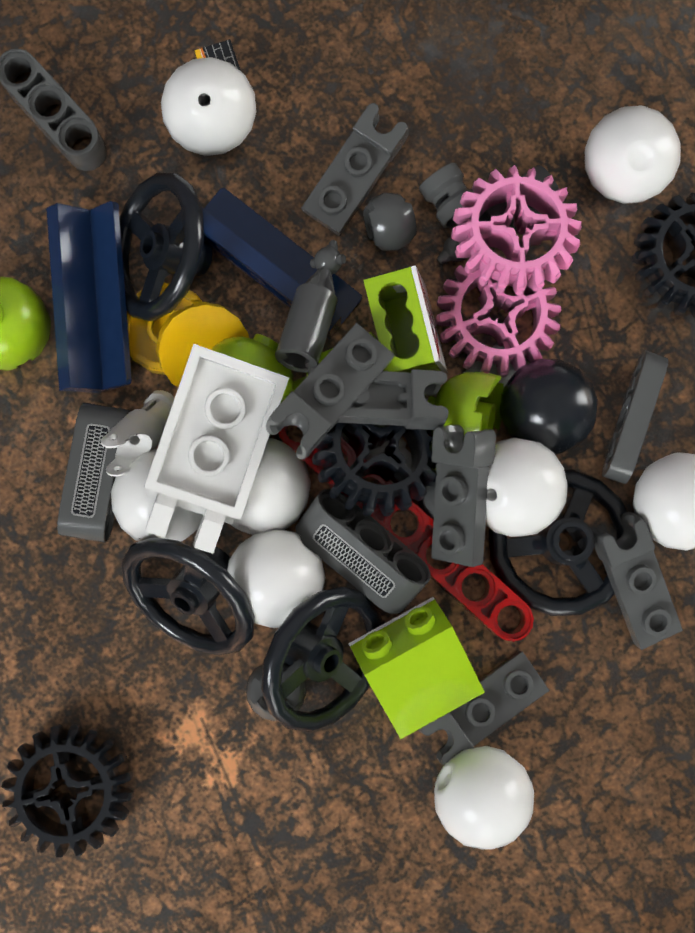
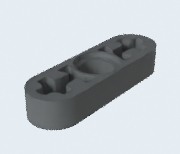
(635, 417)

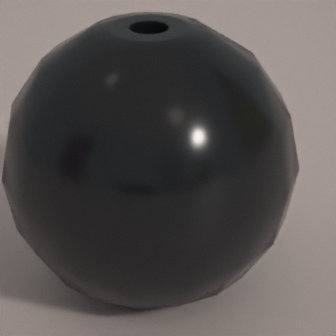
(549, 404)

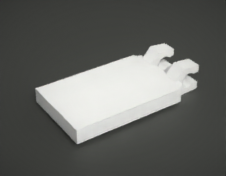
(212, 443)

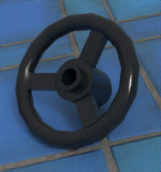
(164, 248)
(576, 556)
(190, 592)
(315, 655)

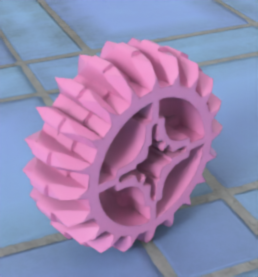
(551, 224)
(502, 332)

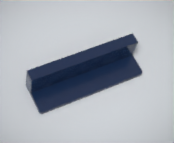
(267, 254)
(88, 297)

